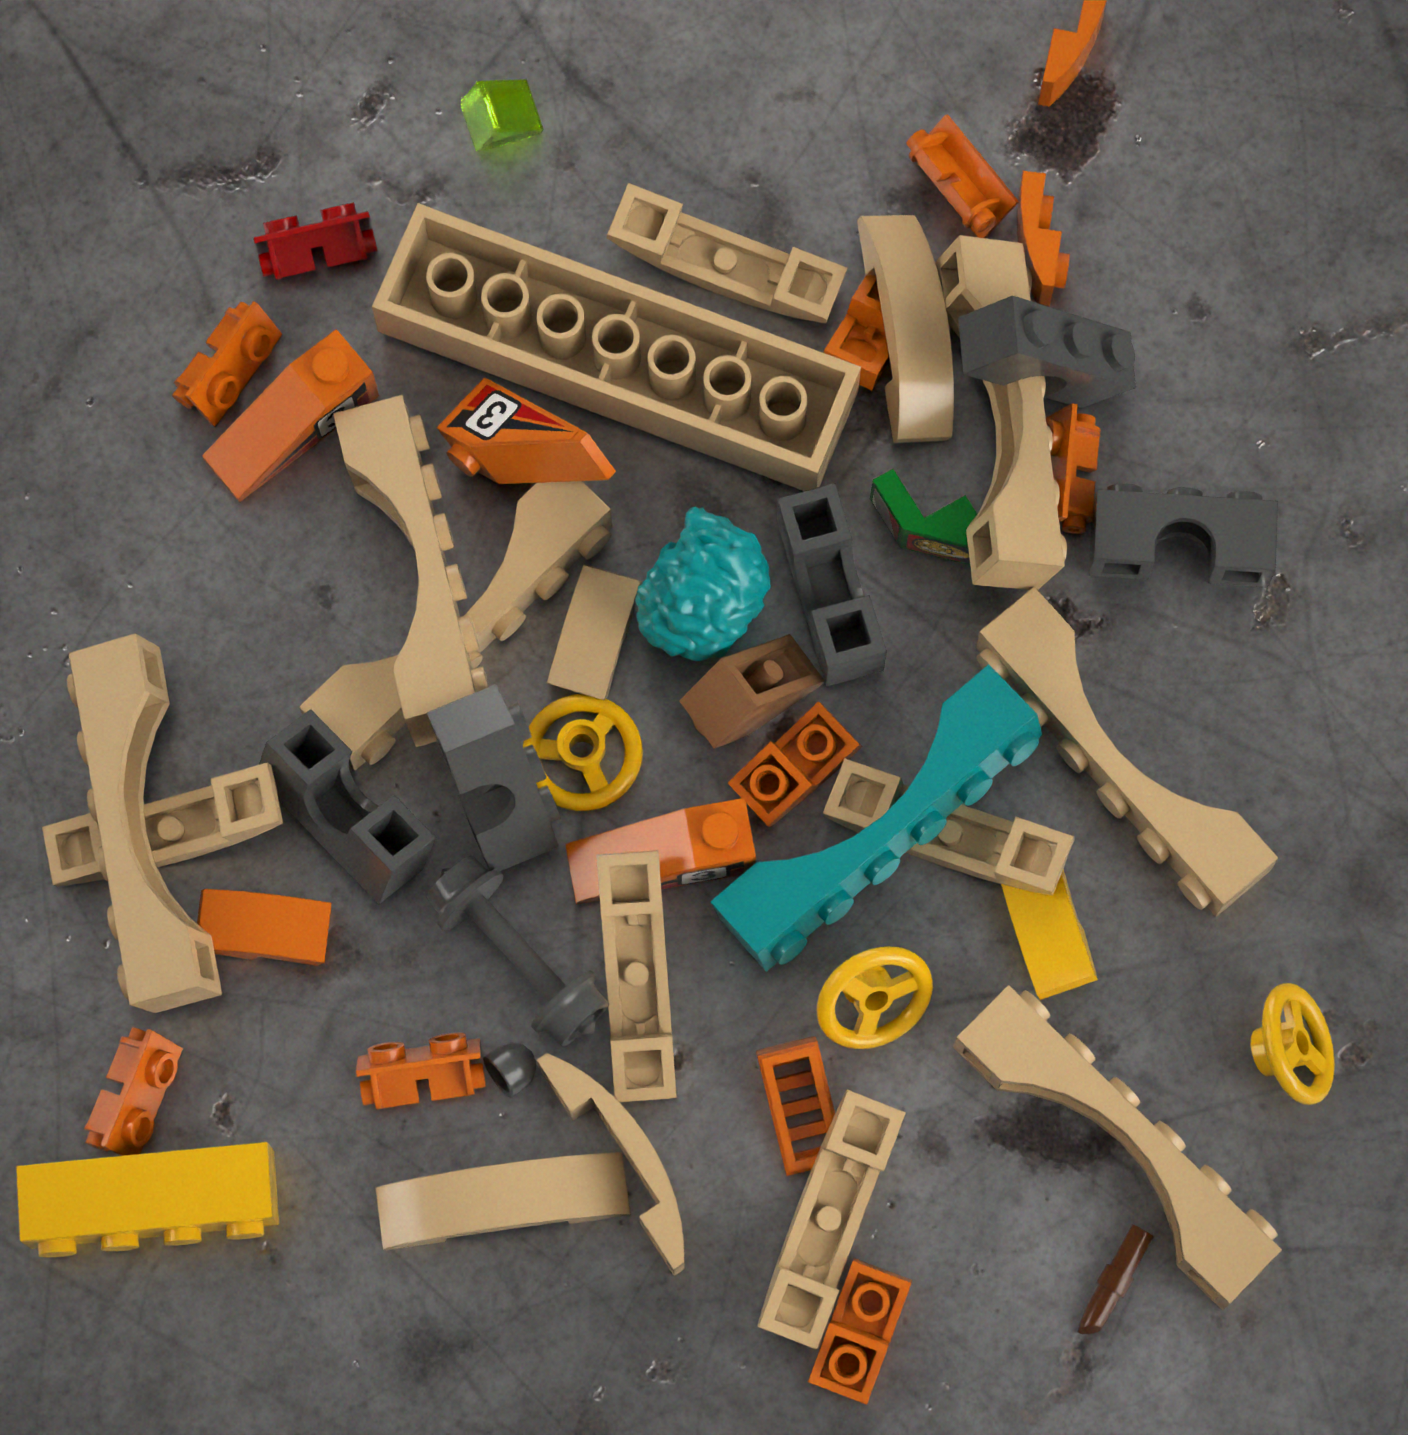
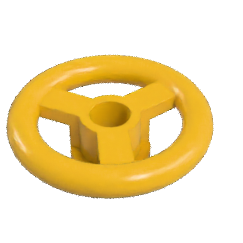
(594, 733)
(872, 991)
(1286, 1044)

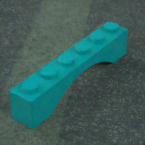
(786, 900)

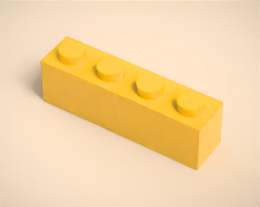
(147, 1197)

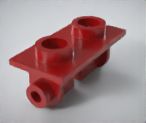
(292, 244)

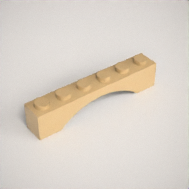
(386, 468)
(1017, 530)
(550, 533)
(120, 707)
(1203, 844)
(1211, 1234)

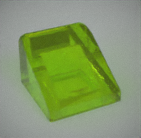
(500, 113)

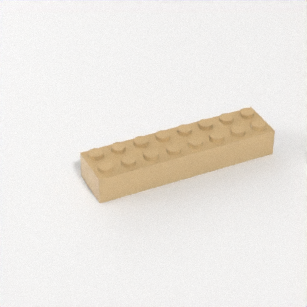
(616, 348)

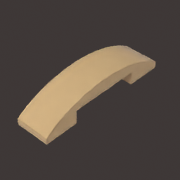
(723, 260)
(915, 327)
(177, 827)
(971, 841)
(636, 976)
(582, 1093)
(502, 1198)
(829, 1218)

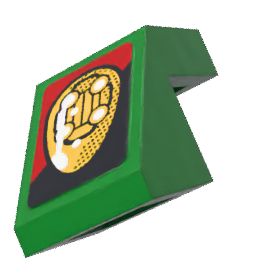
(936, 535)

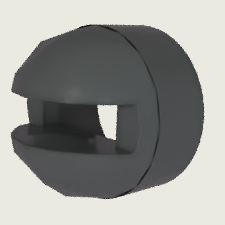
(511, 1067)

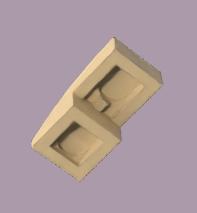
(594, 632)

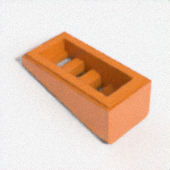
(785, 1054)

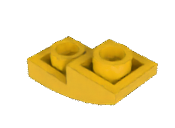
(1050, 939)

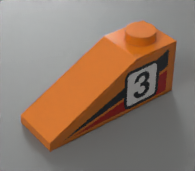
(291, 415)
(518, 441)
(691, 842)

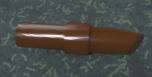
(1115, 1280)

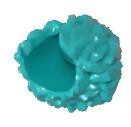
(703, 588)

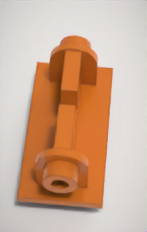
(962, 176)
(241, 345)
(1074, 449)
(146, 1068)
(397, 1069)

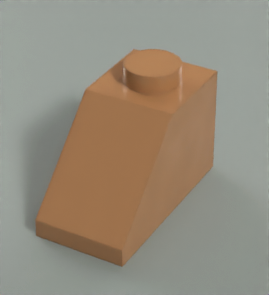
(750, 690)

